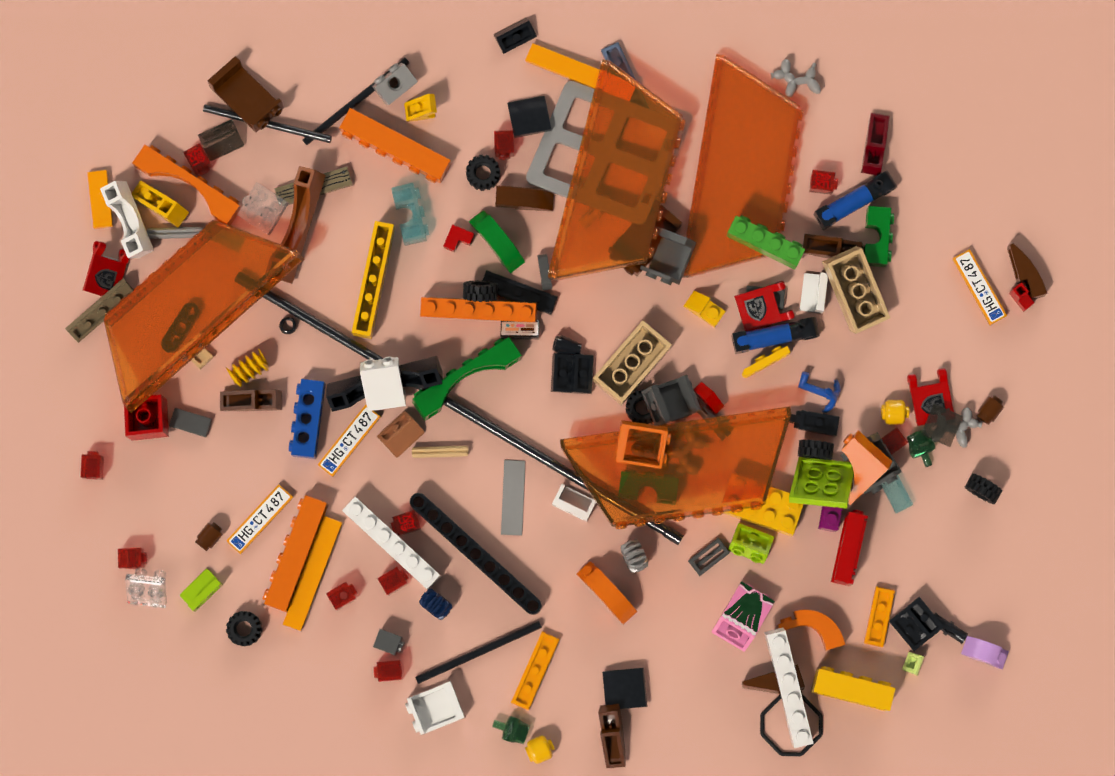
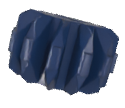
(435, 604)

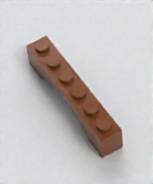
(306, 195)

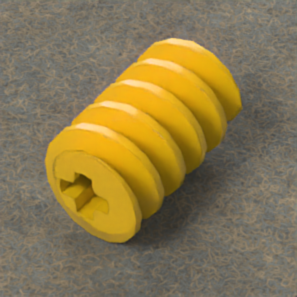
(248, 368)

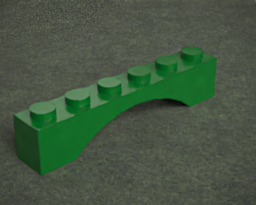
(499, 357)

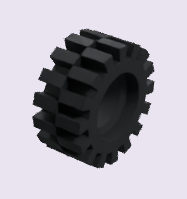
(483, 161)
(480, 291)
(631, 411)
(815, 449)
(983, 488)
(232, 628)

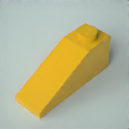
(159, 203)

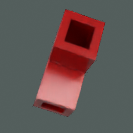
(457, 235)
(1021, 297)
(708, 397)

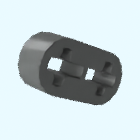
(544, 269)

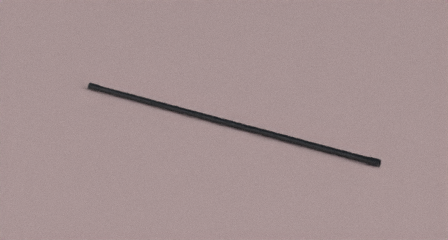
(667, 532)

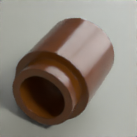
(990, 409)
(209, 536)

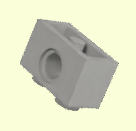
(405, 82)

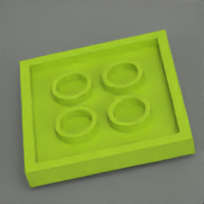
(822, 482)

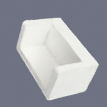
(574, 502)

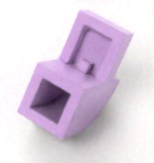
(984, 652)

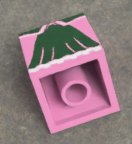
(743, 616)

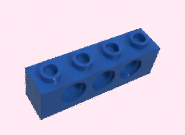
(309, 448)

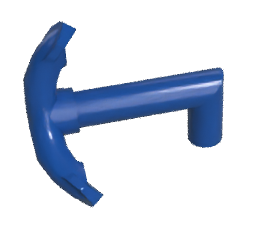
(827, 393)

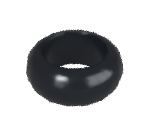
(287, 319)

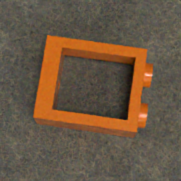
(620, 455)

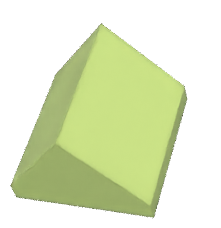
(913, 663)

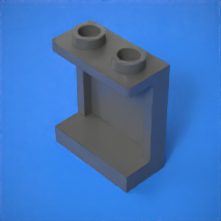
(671, 400)

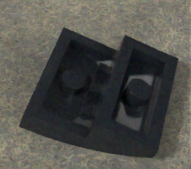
(529, 116)
(572, 373)
(916, 624)
(625, 688)

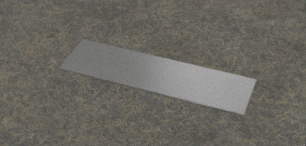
(513, 497)

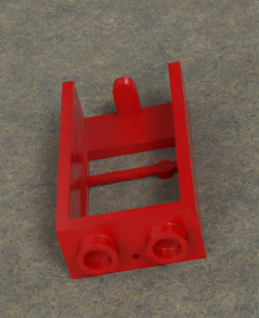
(849, 547)

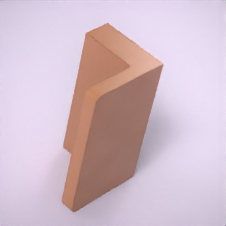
(400, 434)

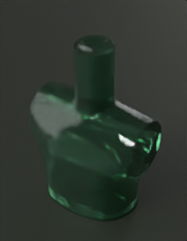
(920, 447)
(513, 730)

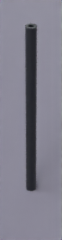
(343, 111)
(271, 124)
(478, 652)

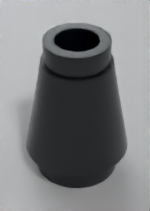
(564, 345)

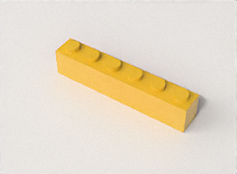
(373, 280)

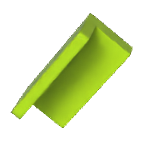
(200, 590)

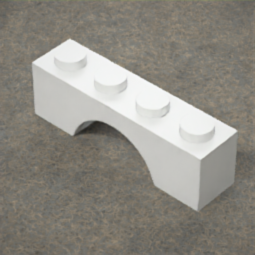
(120, 200)

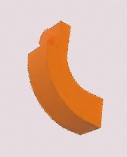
(607, 592)
(822, 624)

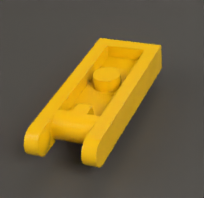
(763, 361)

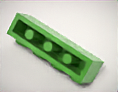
(765, 242)

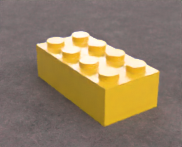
(775, 514)
(853, 690)

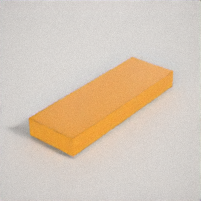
(100, 211)
(879, 617)

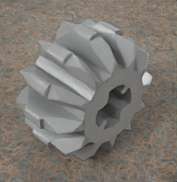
(634, 556)

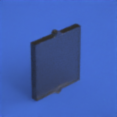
(941, 425)

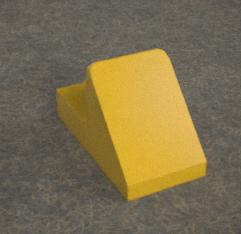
(421, 108)
(704, 308)

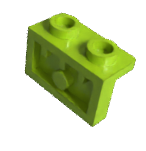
(751, 543)

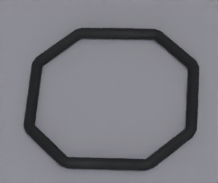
(773, 745)

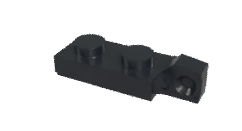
(815, 422)

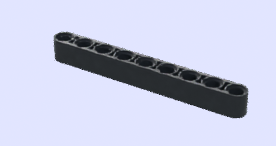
(468, 547)

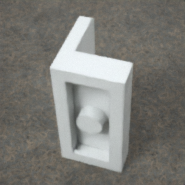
(814, 292)

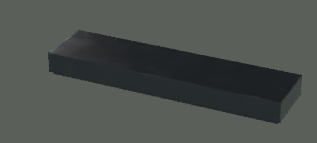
(520, 292)

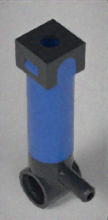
(858, 198)
(770, 336)

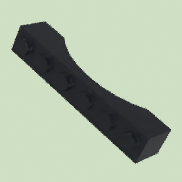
(419, 374)

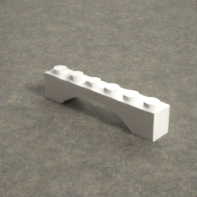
(391, 543)
(789, 687)

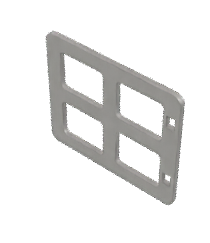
(535, 174)

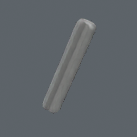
(173, 232)

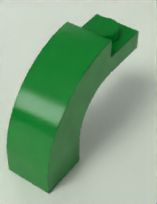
(498, 241)

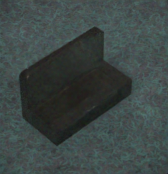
(221, 140)

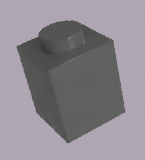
(388, 642)

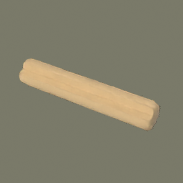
(440, 451)

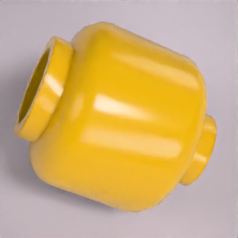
(894, 412)
(539, 749)

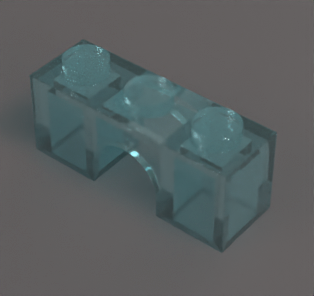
(414, 230)

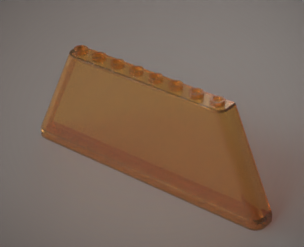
(740, 165)
(617, 178)
(190, 305)
(708, 468)

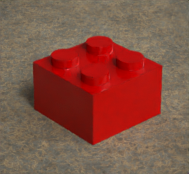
(148, 420)

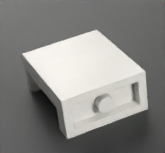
(382, 383)
(434, 708)

